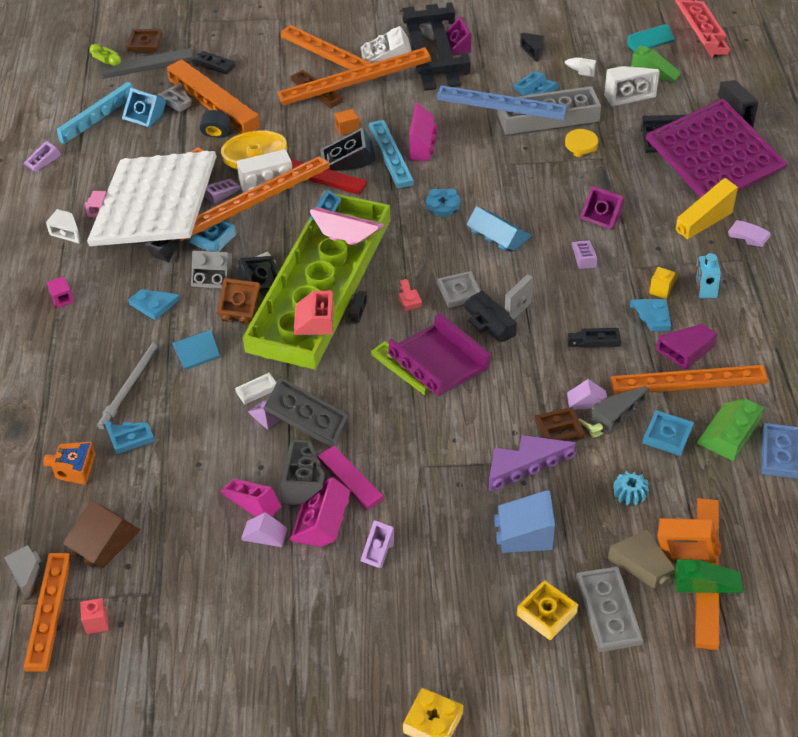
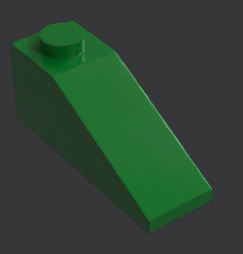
(705, 577)

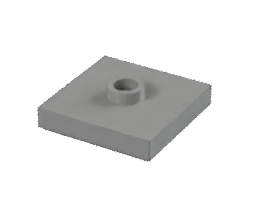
(458, 288)
(519, 297)

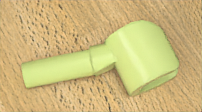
(593, 430)

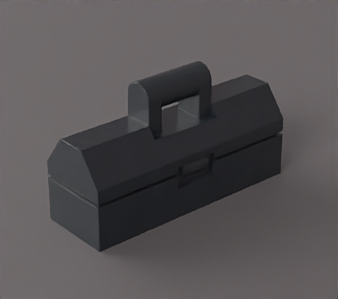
(491, 316)

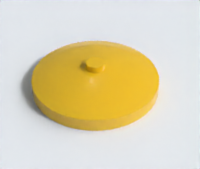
(251, 145)

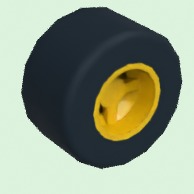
(215, 124)

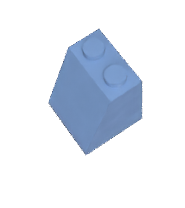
(526, 524)

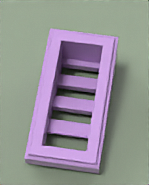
(47, 150)
(221, 190)
(584, 254)

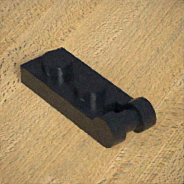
(213, 62)

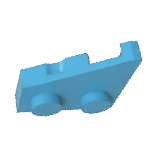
(153, 302)
(653, 312)
(129, 435)

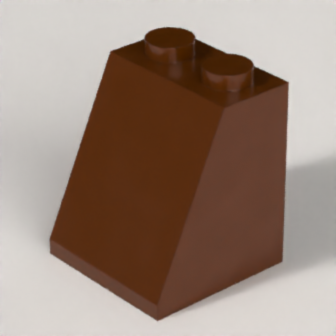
(99, 535)

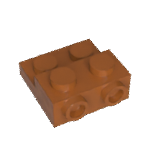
(238, 300)

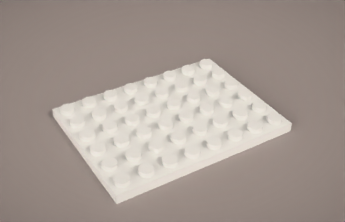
(153, 199)

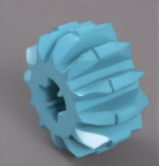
(631, 488)

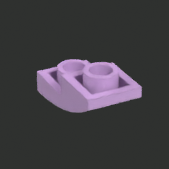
(751, 233)

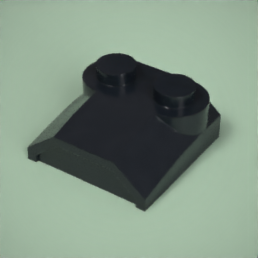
(258, 270)

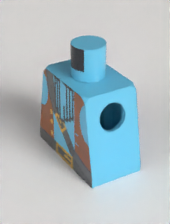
(706, 268)

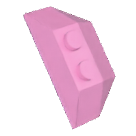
(344, 226)

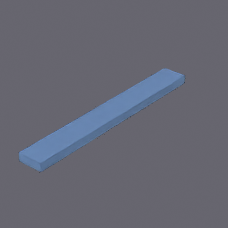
(502, 102)

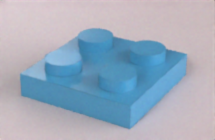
(668, 432)

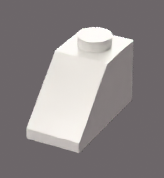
(63, 226)

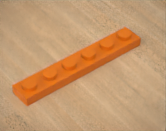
(47, 613)

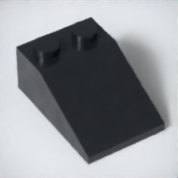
(350, 151)

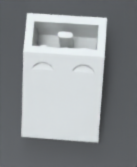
(386, 46)

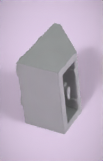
(210, 268)

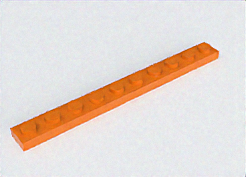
(353, 76)
(259, 194)

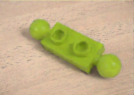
(105, 55)

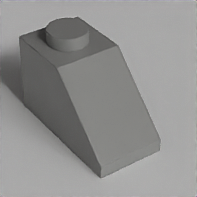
(24, 568)

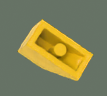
(663, 282)

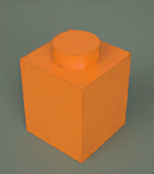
(347, 122)

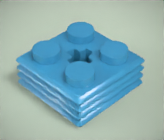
(214, 237)

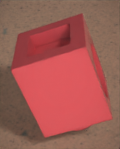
(94, 616)

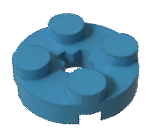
(449, 196)

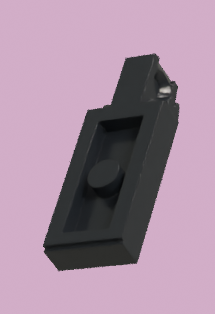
(595, 338)

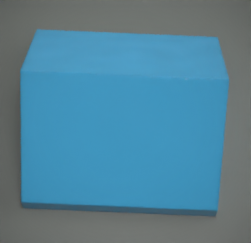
(196, 349)

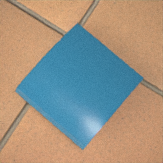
(535, 84)

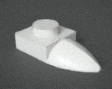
(582, 65)

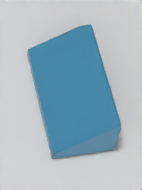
(328, 201)

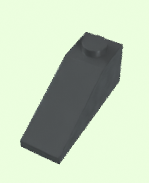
(617, 408)

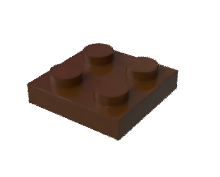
(144, 40)

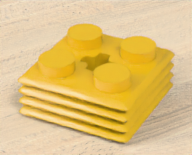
(536, 606)
(432, 705)

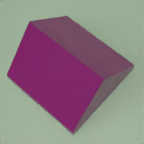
(459, 37)
(602, 208)

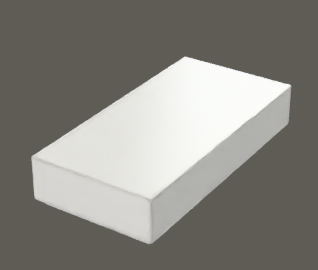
(256, 388)

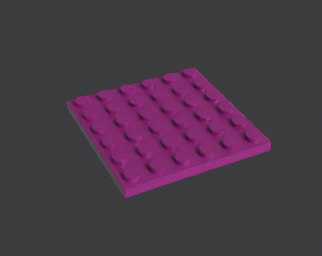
(715, 146)

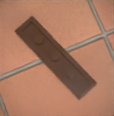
(330, 99)

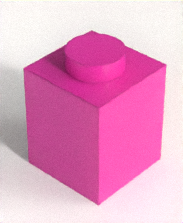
(60, 292)

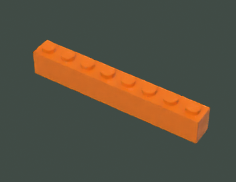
(213, 96)

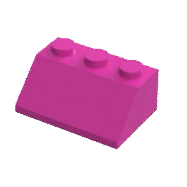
(422, 134)
(321, 515)

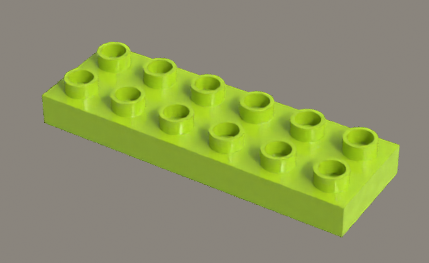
(311, 266)

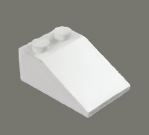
(630, 84)

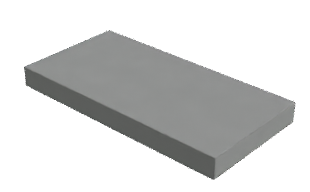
(609, 609)

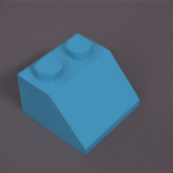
(143, 108)

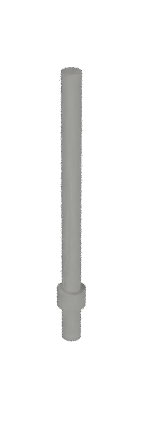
(110, 411)

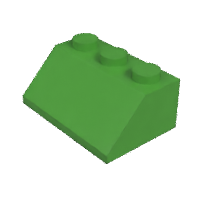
(732, 428)

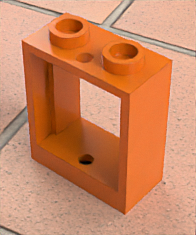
(689, 530)

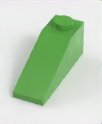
(649, 58)

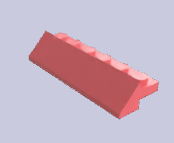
(704, 26)

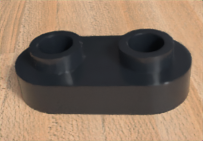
(359, 305)

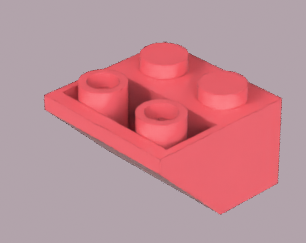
(315, 314)

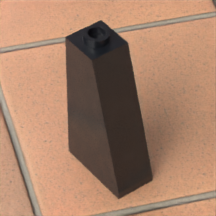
(740, 100)

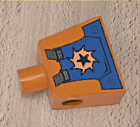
(72, 462)

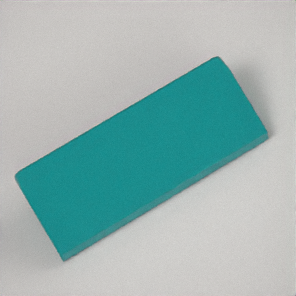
(651, 37)

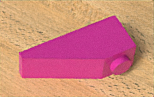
(252, 497)

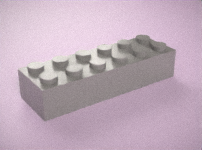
(581, 109)

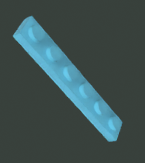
(94, 113)
(391, 154)

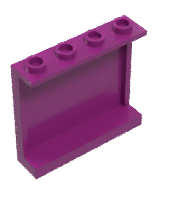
(441, 356)

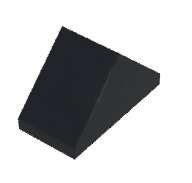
(532, 45)
(162, 249)

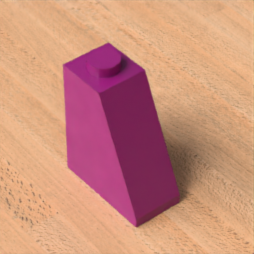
(687, 344)

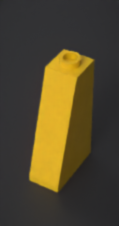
(708, 209)

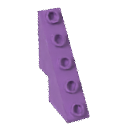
(532, 457)

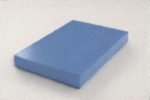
(779, 450)

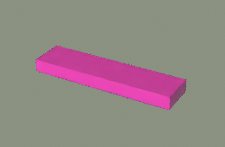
(350, 477)

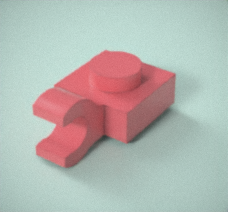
(409, 298)

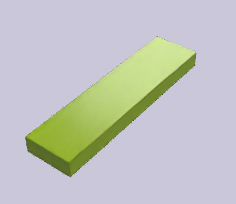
(382, 355)

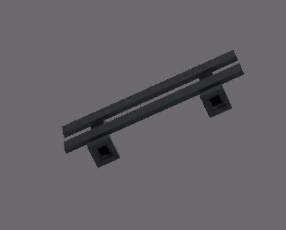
(447, 64)

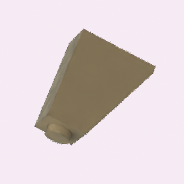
(643, 559)

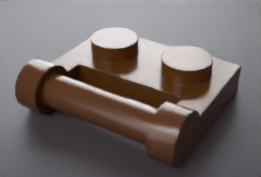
(559, 421)

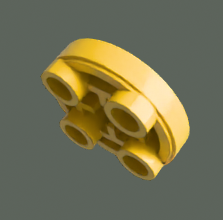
(581, 142)

